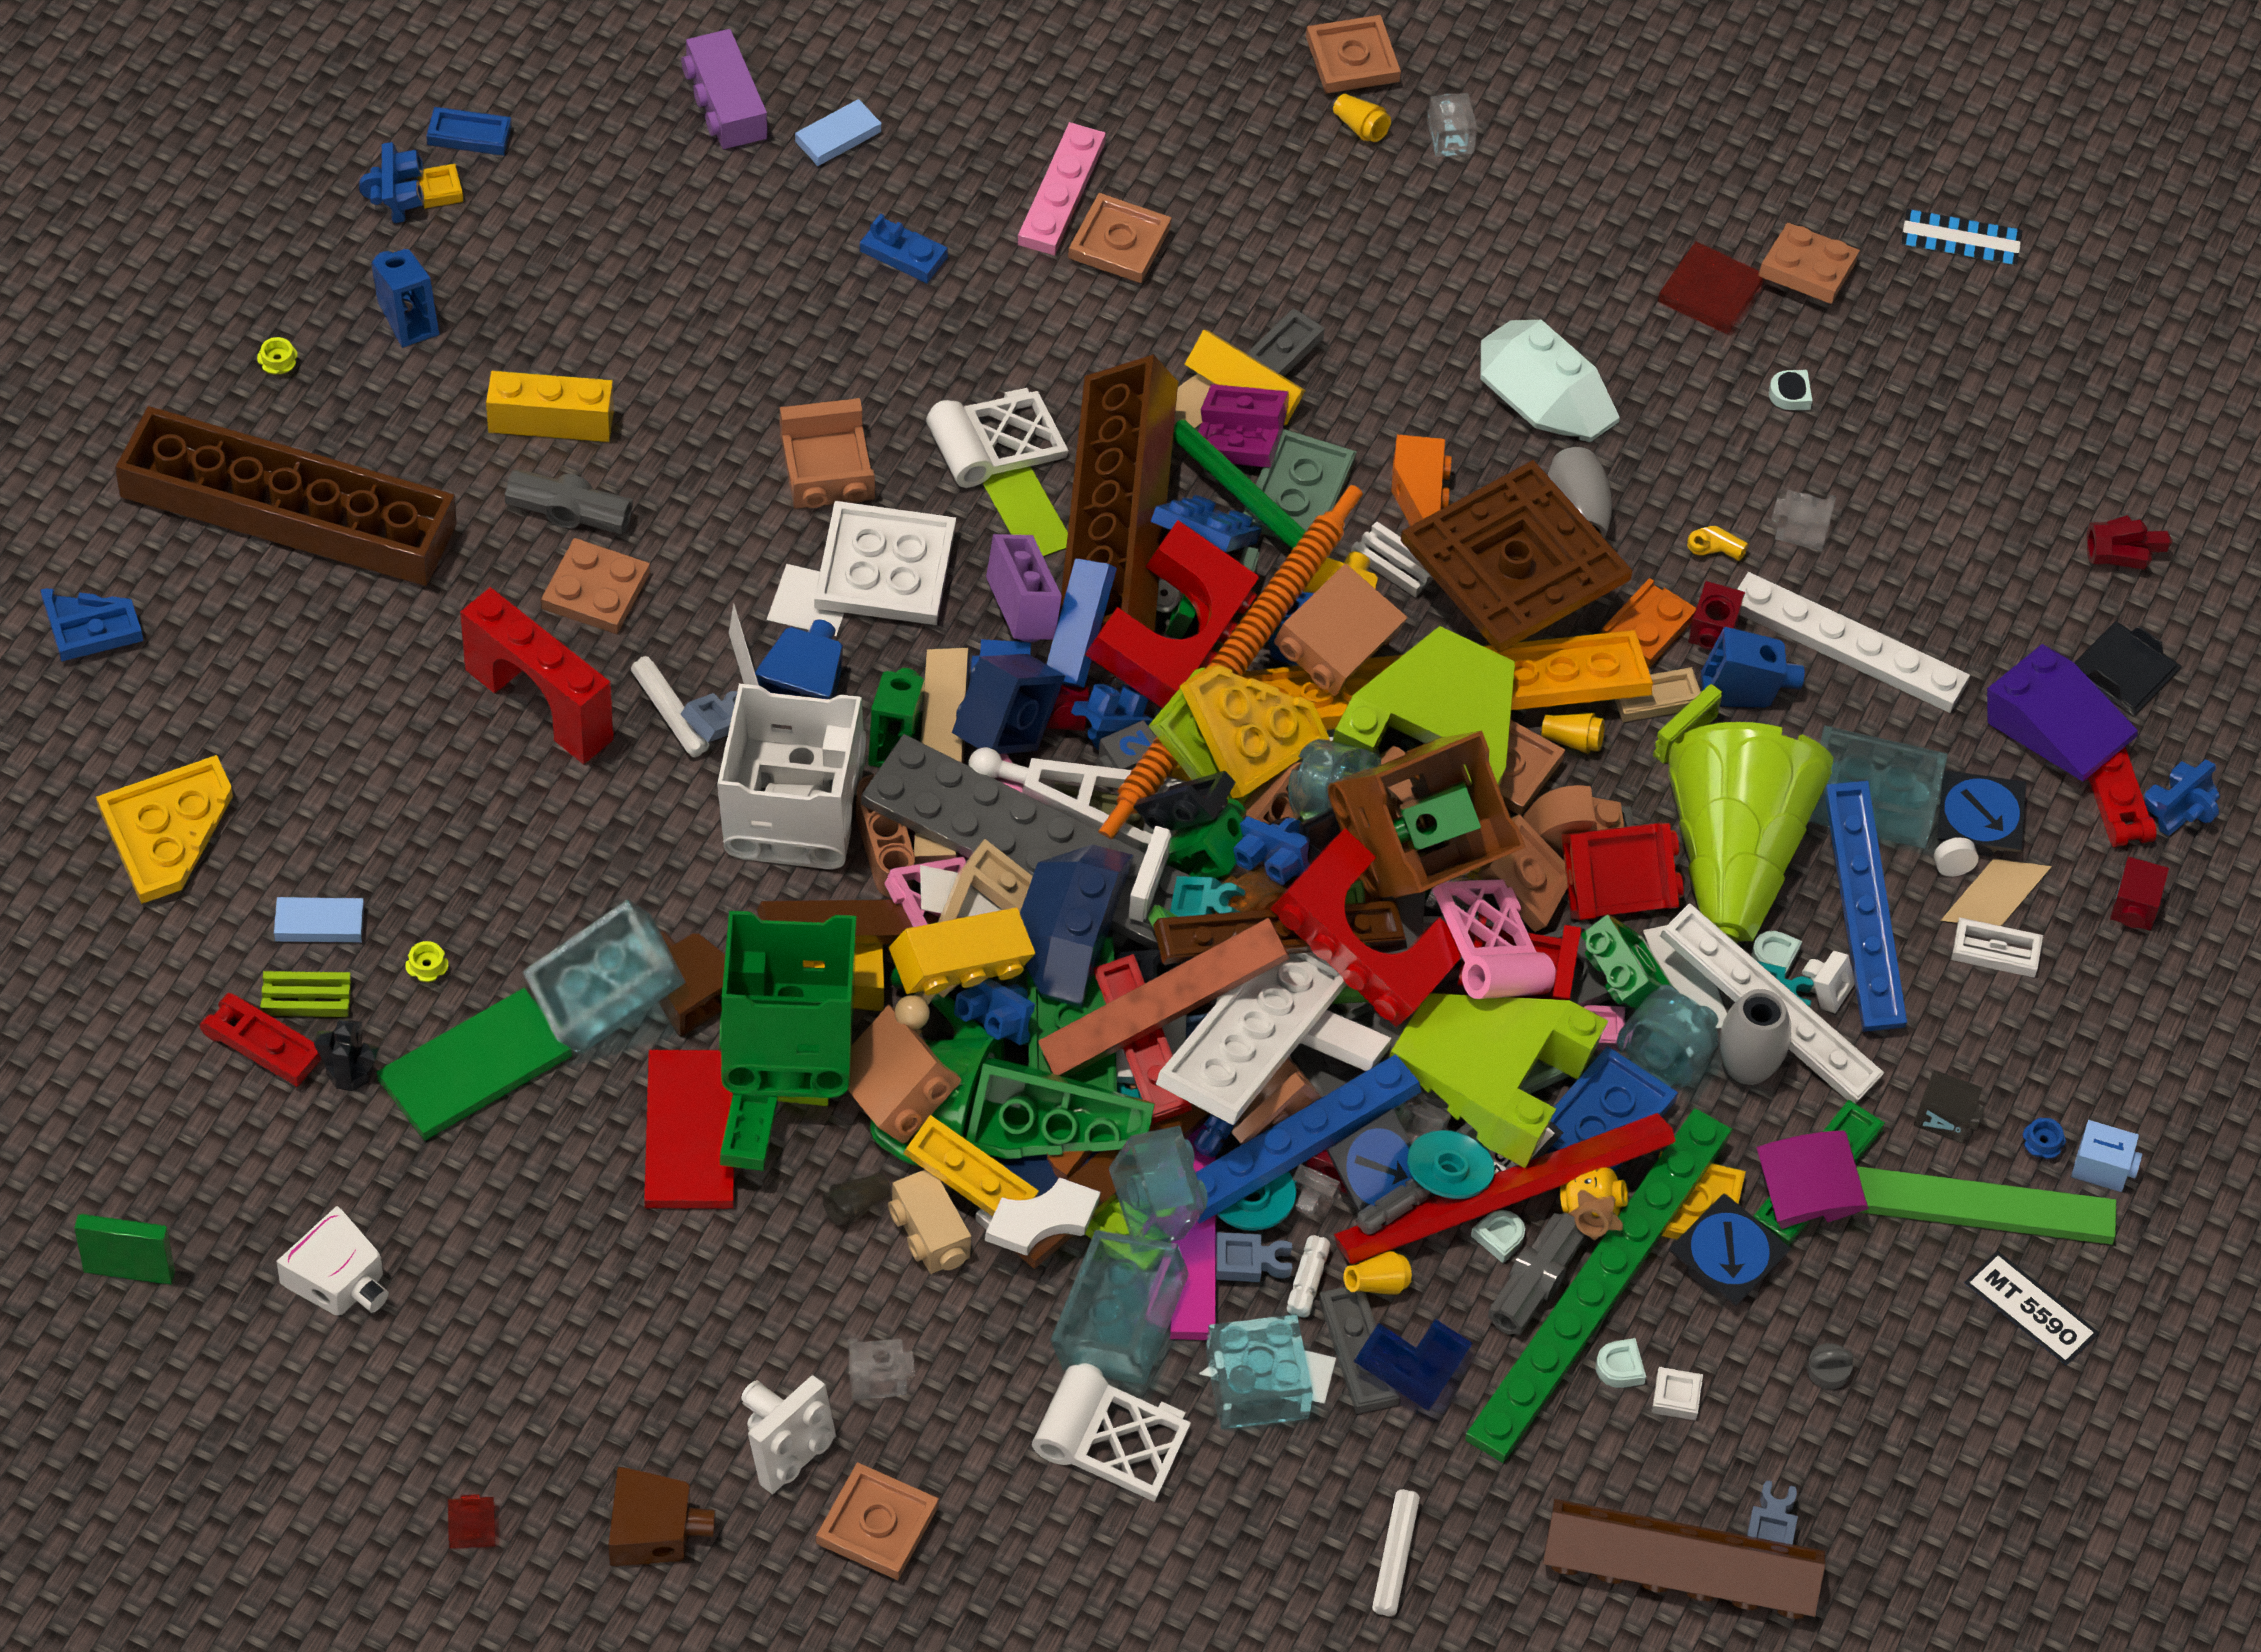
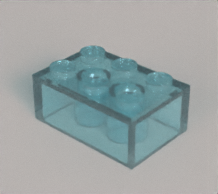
(1900, 778)
(604, 976)
(1120, 1305)

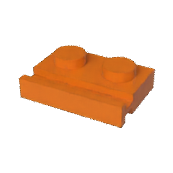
(1655, 616)

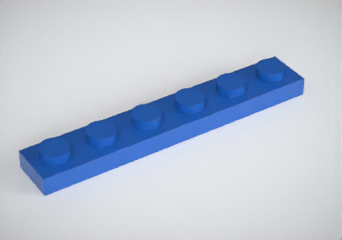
(1865, 906)
(1306, 1134)

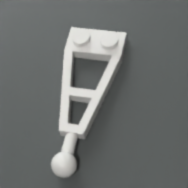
(989, 763)

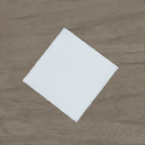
(795, 600)

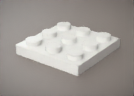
(885, 563)

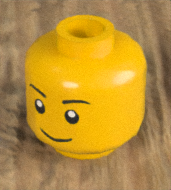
(1598, 1183)

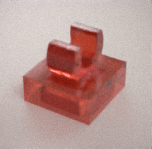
(471, 1521)

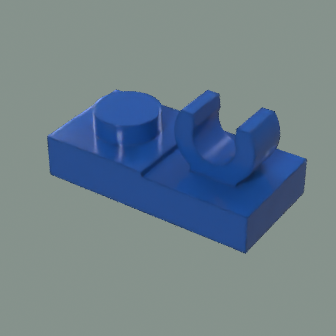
(903, 249)

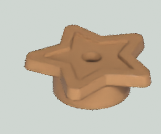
(1592, 1225)

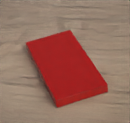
(686, 1131)

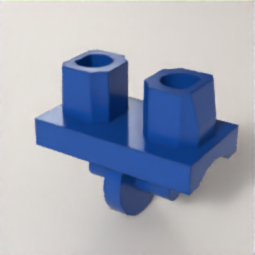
(389, 182)
(1111, 710)
(2190, 797)
(1276, 845)
(999, 1008)

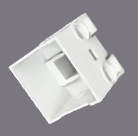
(820, 750)

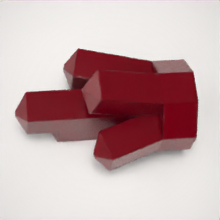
(2124, 543)

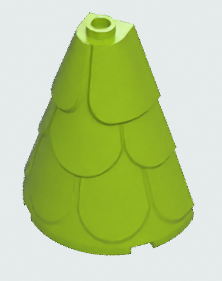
(1743, 814)

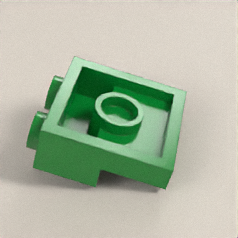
(1625, 960)

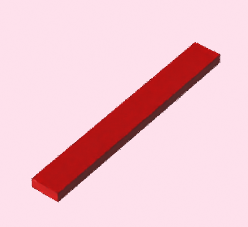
(1511, 1187)

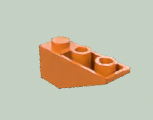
(1418, 476)

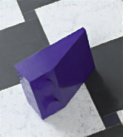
(2058, 713)

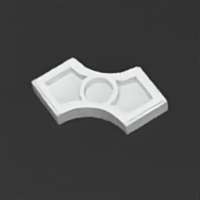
(1058, 1211)

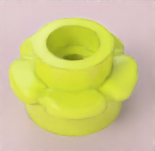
(277, 356)
(422, 953)

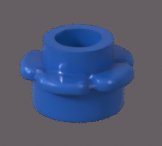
(2046, 1129)

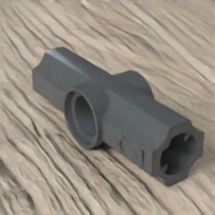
(568, 501)
(1536, 1274)

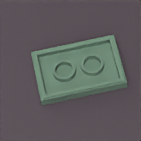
(1304, 478)

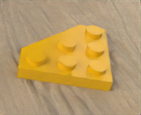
(1250, 725)
(166, 824)

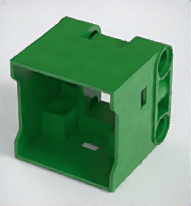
(785, 1022)

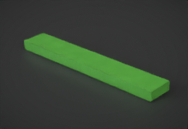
(1989, 1205)

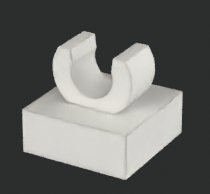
(1831, 980)

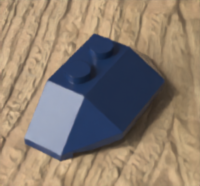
(1070, 917)

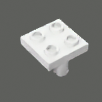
(787, 1431)

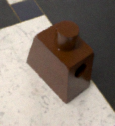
(702, 993)
(653, 1519)

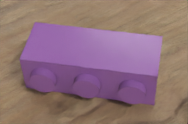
(725, 89)
(1023, 587)

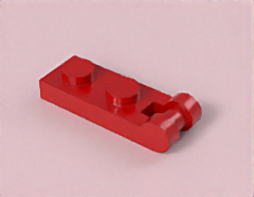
(2121, 801)
(262, 1039)

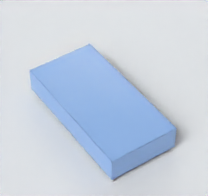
(838, 132)
(319, 919)

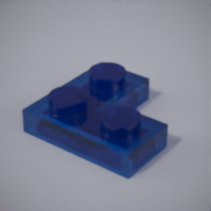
(1411, 1370)

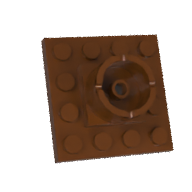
(1516, 556)

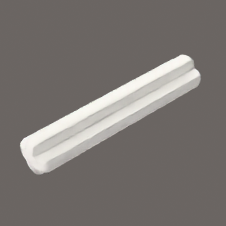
(668, 705)
(1396, 1553)

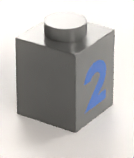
(1125, 747)

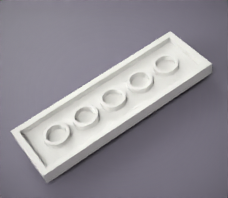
(1250, 1036)

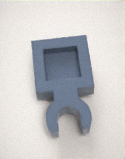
(710, 715)
(1243, 1258)
(1772, 1520)

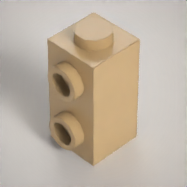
(931, 1222)

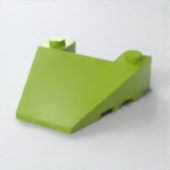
(1435, 693)
(1482, 1054)

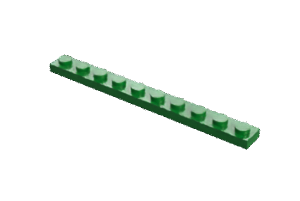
(1597, 1286)

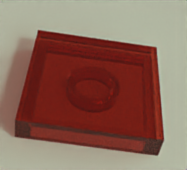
(1711, 287)

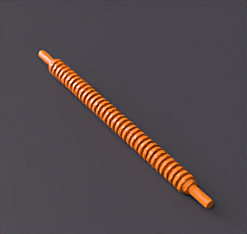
(1244, 643)

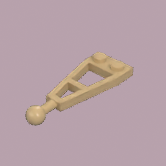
(995, 878)

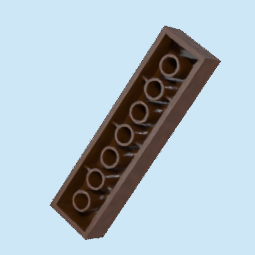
(1122, 479)
(286, 495)

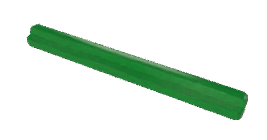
(1237, 483)

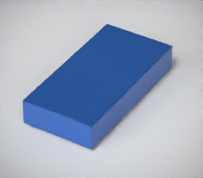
(469, 131)

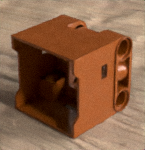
(1398, 870)

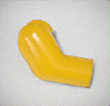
(1714, 540)

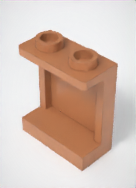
(826, 453)
(1339, 629)
(897, 1076)
(1279, 1099)

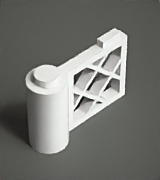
(967, 443)
(1076, 1416)

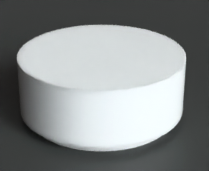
(1955, 857)

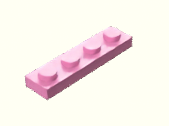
(1061, 188)

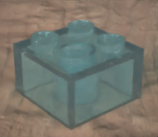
(1158, 1185)
(1258, 1371)

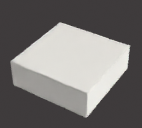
(1677, 1393)

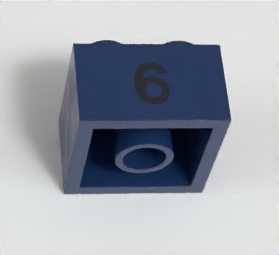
(1008, 703)

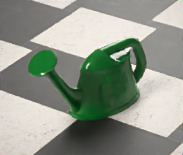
(963, 1056)

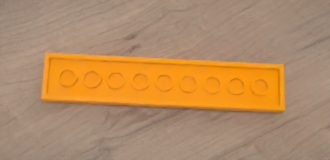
(1544, 674)

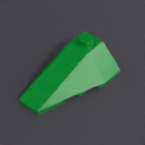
(1039, 1112)

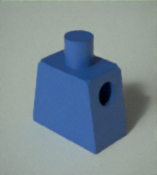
(401, 279)
(803, 663)
(1749, 669)

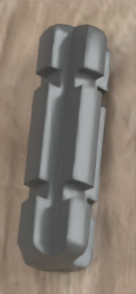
(1391, 1206)

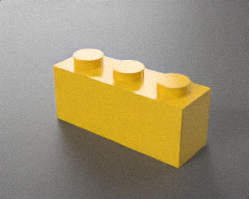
(550, 406)
(962, 951)

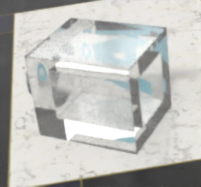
(1452, 124)

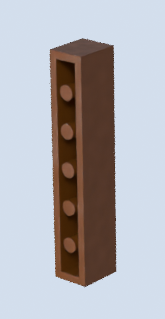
(1684, 1559)

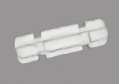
(1308, 1276)

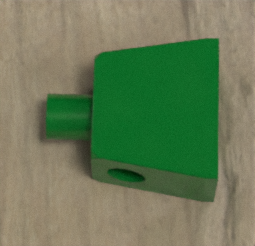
(897, 699)
(1452, 814)
(1214, 841)

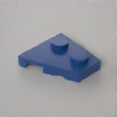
(90, 623)

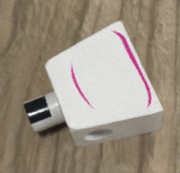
(334, 1266)

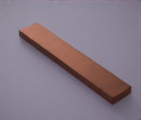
(1164, 999)

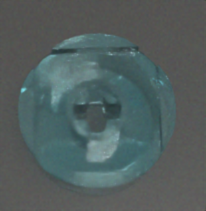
(1323, 764)
(1670, 1036)

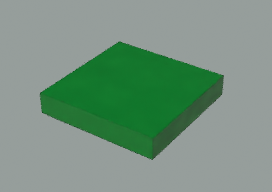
(124, 1249)

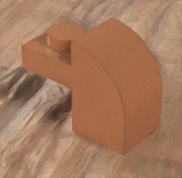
(1571, 811)

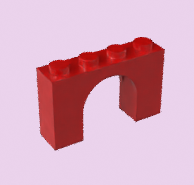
(1216, 589)
(505, 641)
(1317, 914)

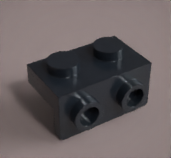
(1187, 802)

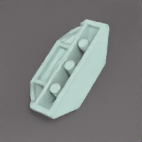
(1546, 380)

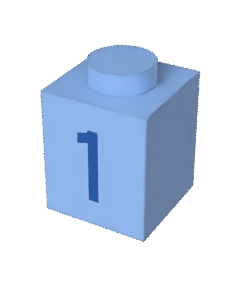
(2106, 1156)

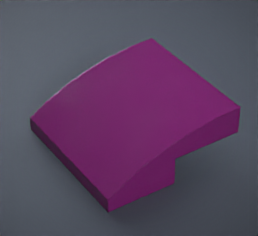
(1244, 422)
(1812, 1177)

